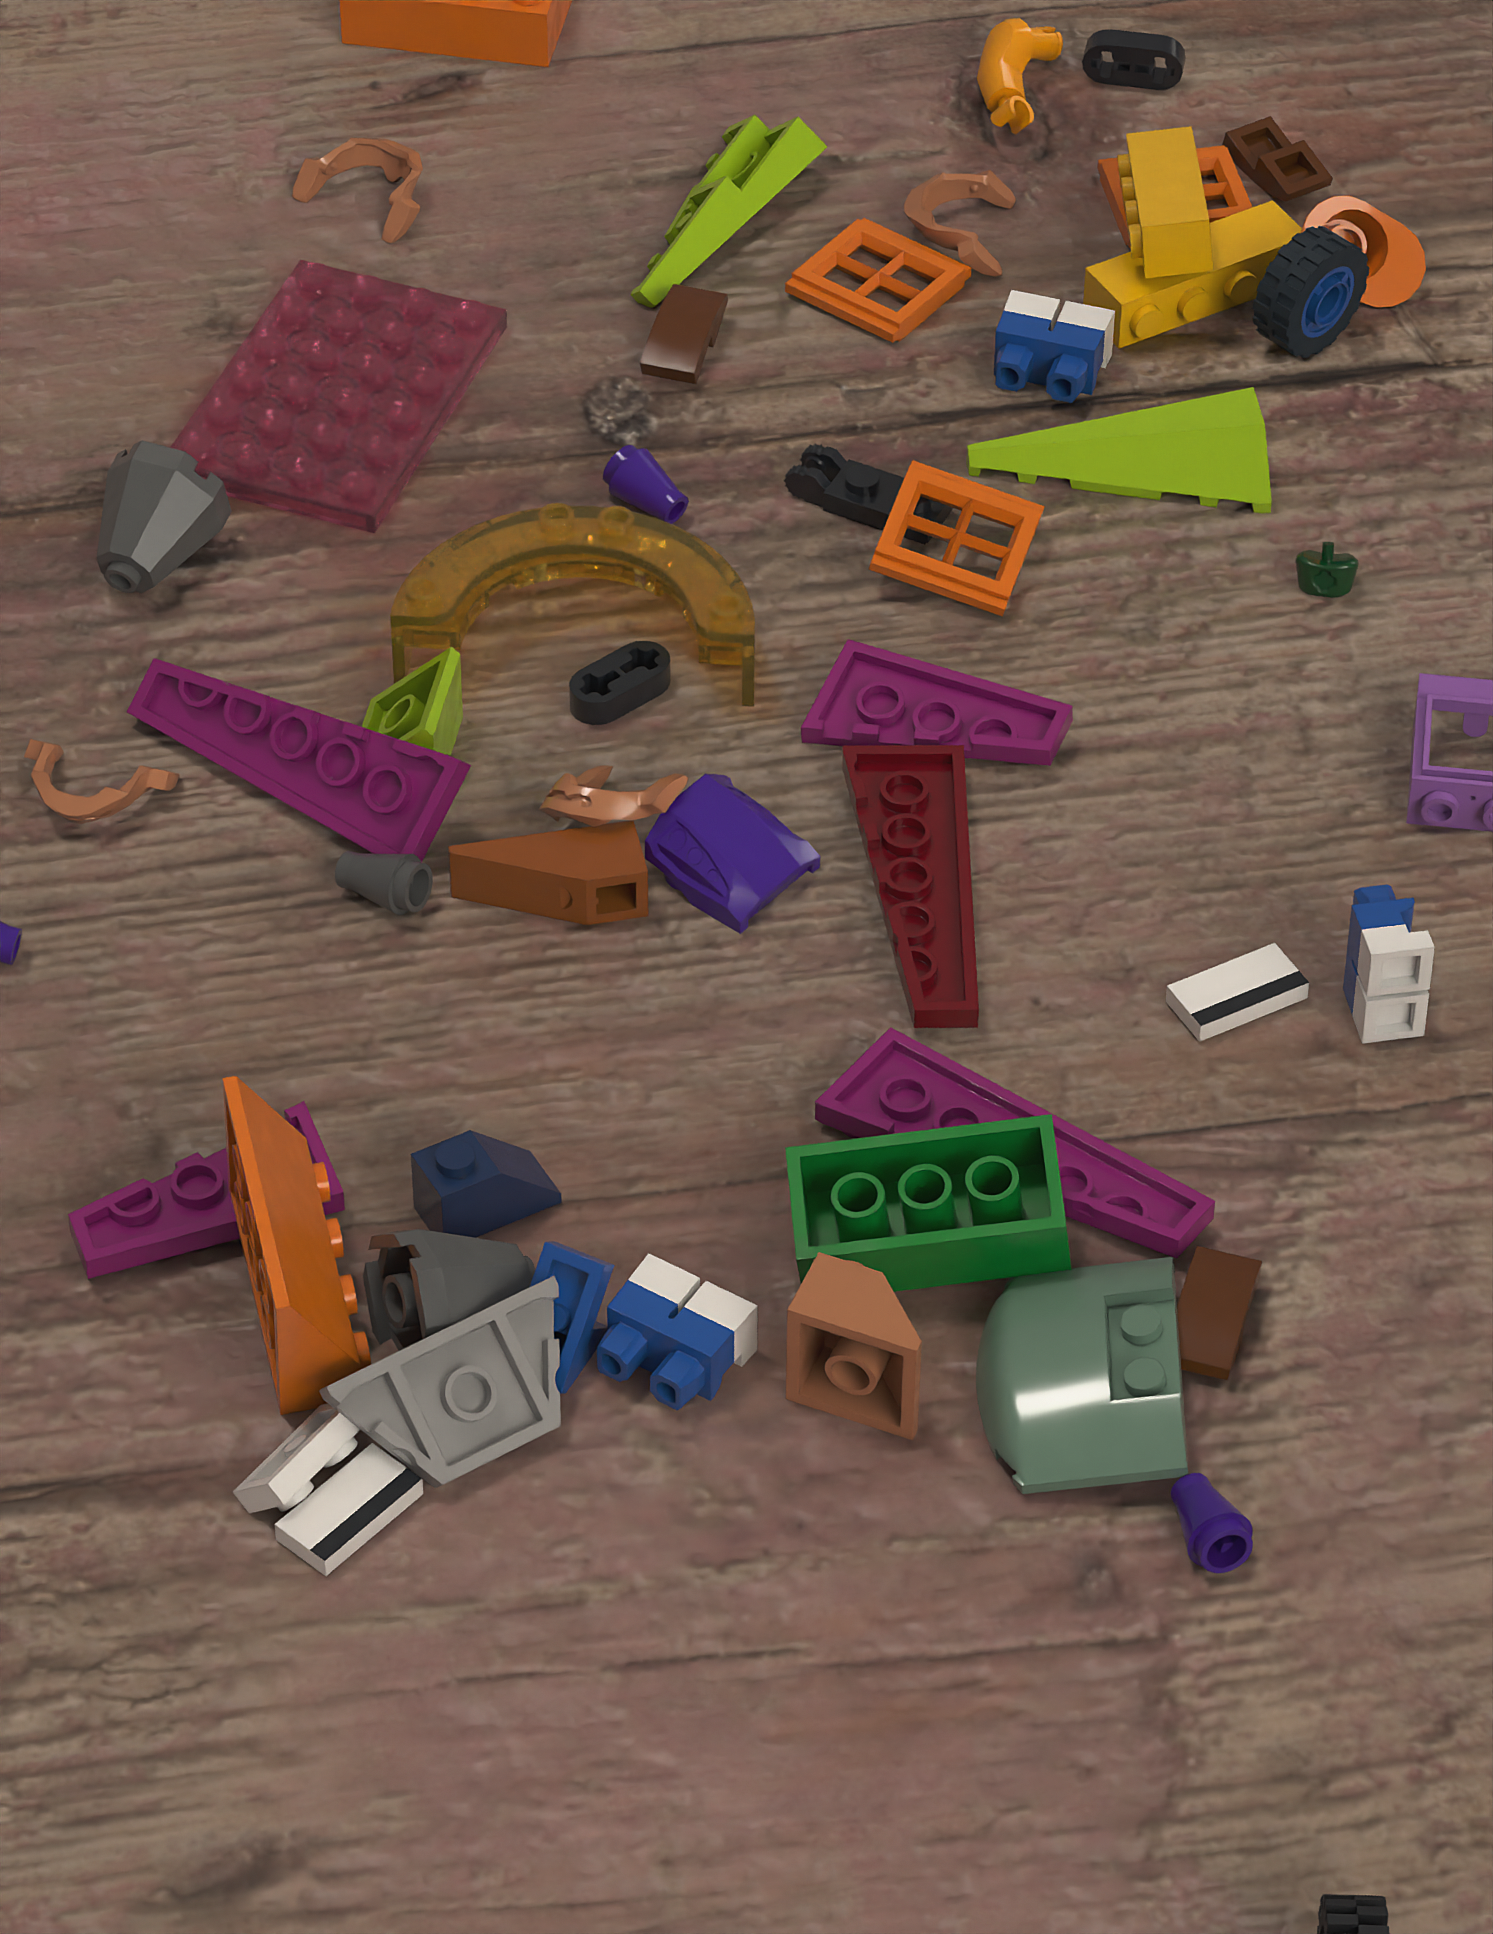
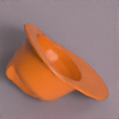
(1392, 250)

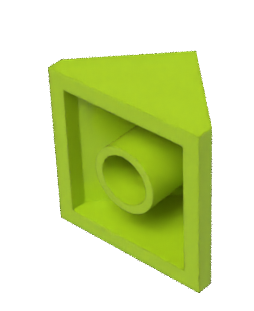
(423, 705)

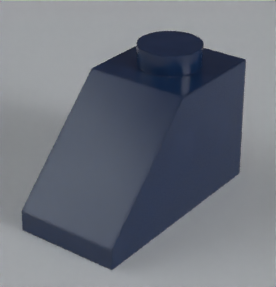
(478, 1185)

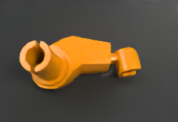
(1002, 64)

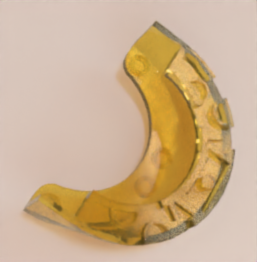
(567, 542)

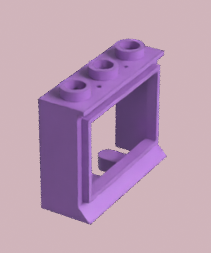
(1450, 794)

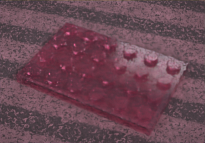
(339, 393)

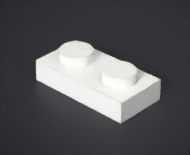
(286, 1474)

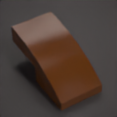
(1274, 162)
(682, 333)
(1215, 1310)

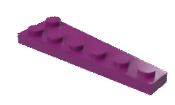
(338, 773)
(914, 1088)

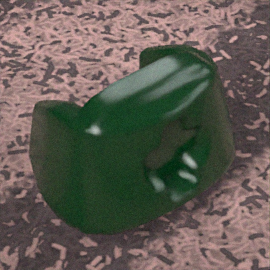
(1326, 572)

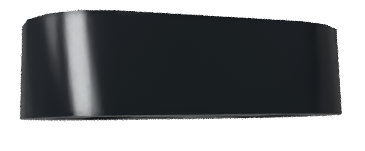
(1134, 59)
(619, 682)

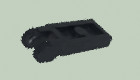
(855, 490)

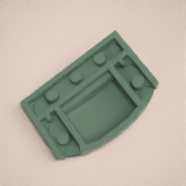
(1085, 1377)

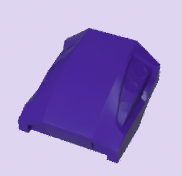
(726, 851)

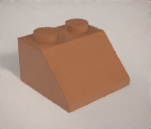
(853, 1348)

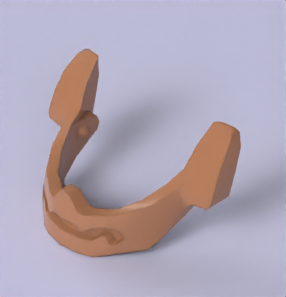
(391, 156)
(950, 187)
(586, 802)
(95, 807)

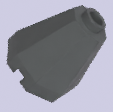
(156, 515)
(436, 1281)

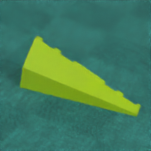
(731, 192)
(1186, 447)

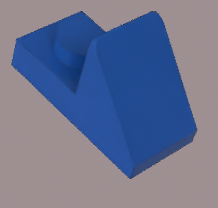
(581, 1291)

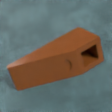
(562, 874)

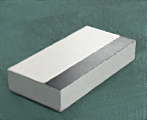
(1237, 992)
(348, 1509)

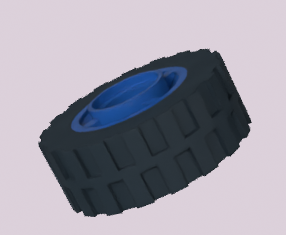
(1310, 291)

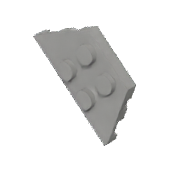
(463, 1389)

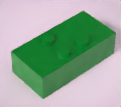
(934, 1203)

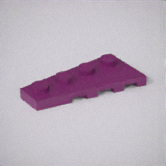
(906, 701)
(176, 1212)

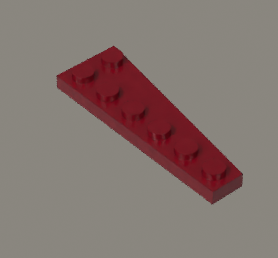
(918, 853)

